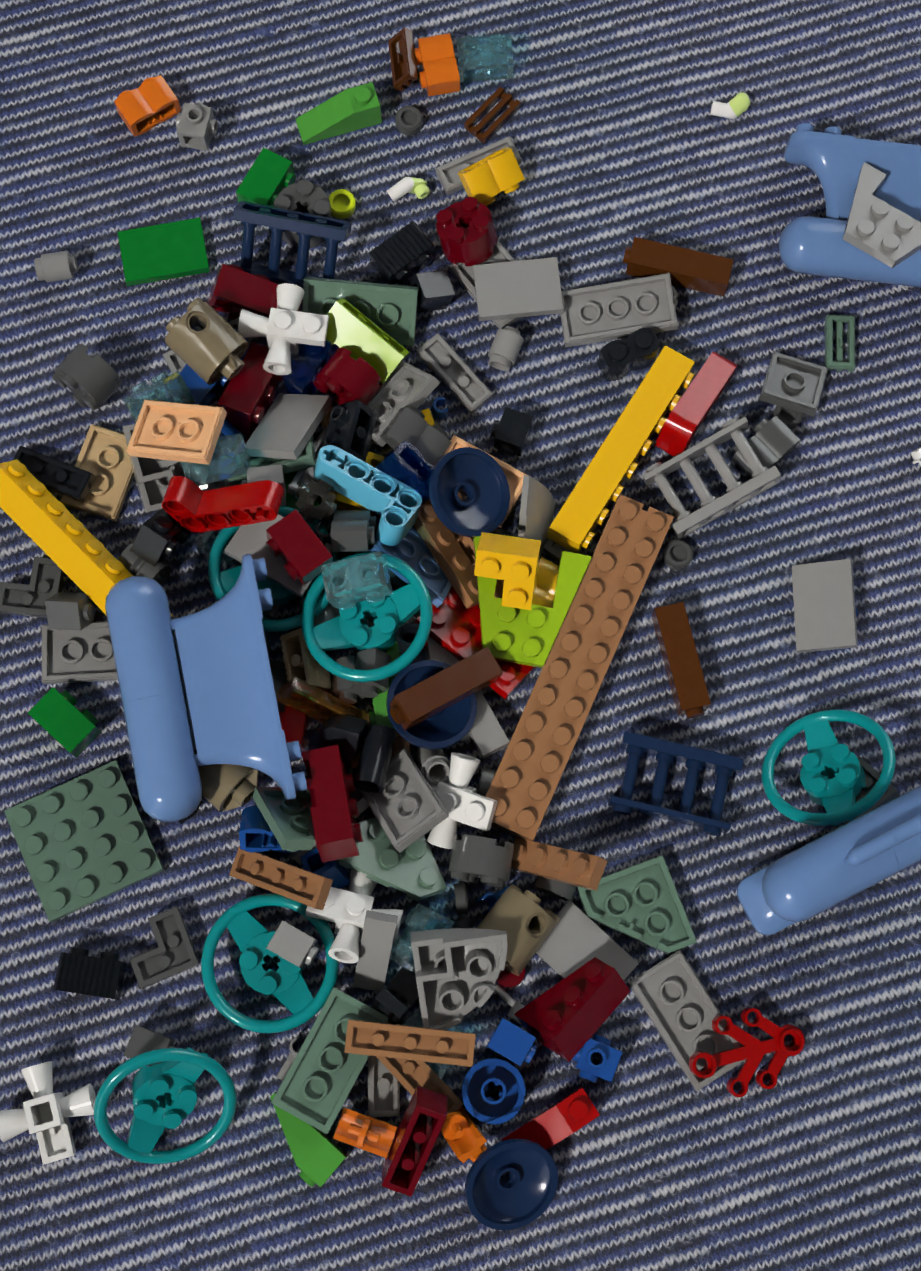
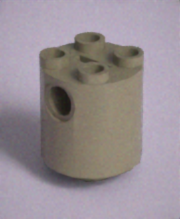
(206, 342)
(228, 785)
(525, 925)

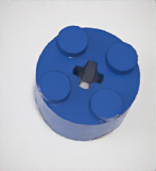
(510, 1097)

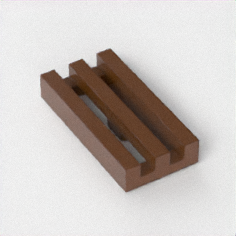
(402, 59)
(506, 99)

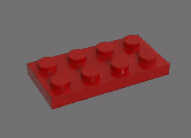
(460, 634)

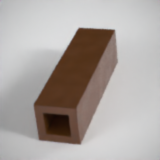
(686, 266)
(681, 660)
(445, 689)

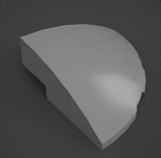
(154, 476)
(535, 511)
(456, 971)

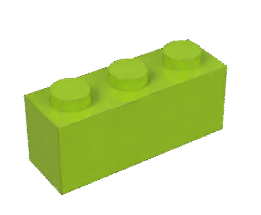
(361, 336)

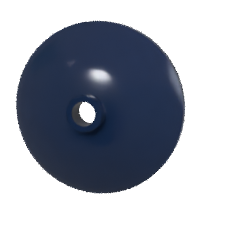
(482, 490)
(442, 728)
(519, 1195)

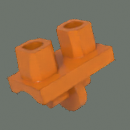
(365, 1132)
(463, 1135)

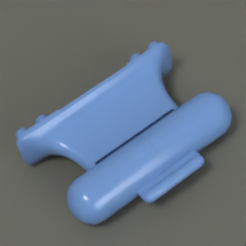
(834, 866)

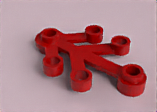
(751, 1051)

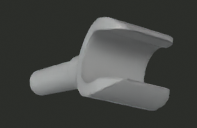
(516, 1006)
(286, 1066)

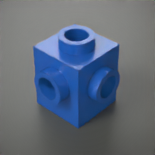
(607, 1063)

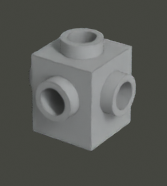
(196, 126)

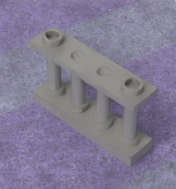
(711, 506)

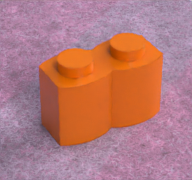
(438, 65)
(147, 105)

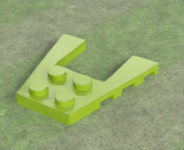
(524, 634)

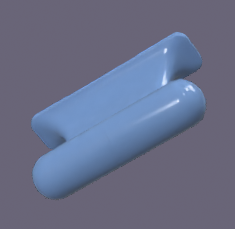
(817, 243)
(197, 690)

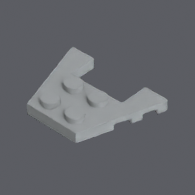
(878, 226)

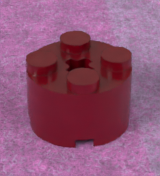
(466, 232)
(348, 379)

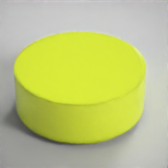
(342, 203)

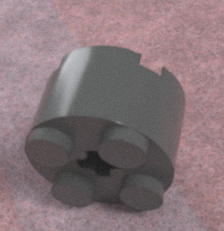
(307, 199)
(87, 377)
(481, 859)

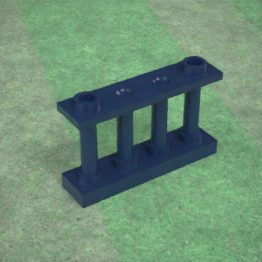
(278, 222)
(694, 759)

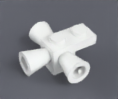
(284, 328)
(461, 802)
(349, 913)
(47, 1114)

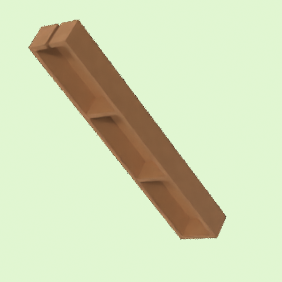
(576, 667)

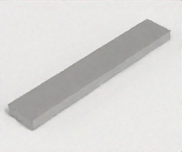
(486, 730)

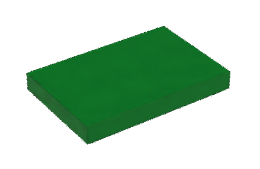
(163, 251)

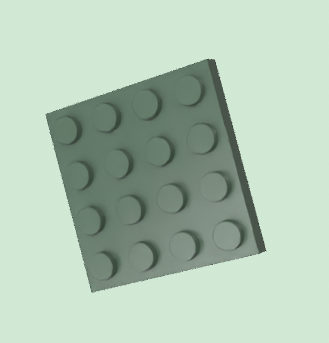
(83, 841)

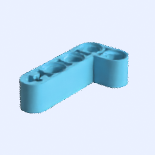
(372, 489)

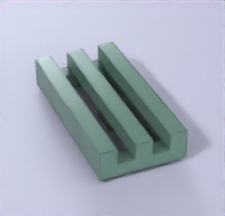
(839, 365)

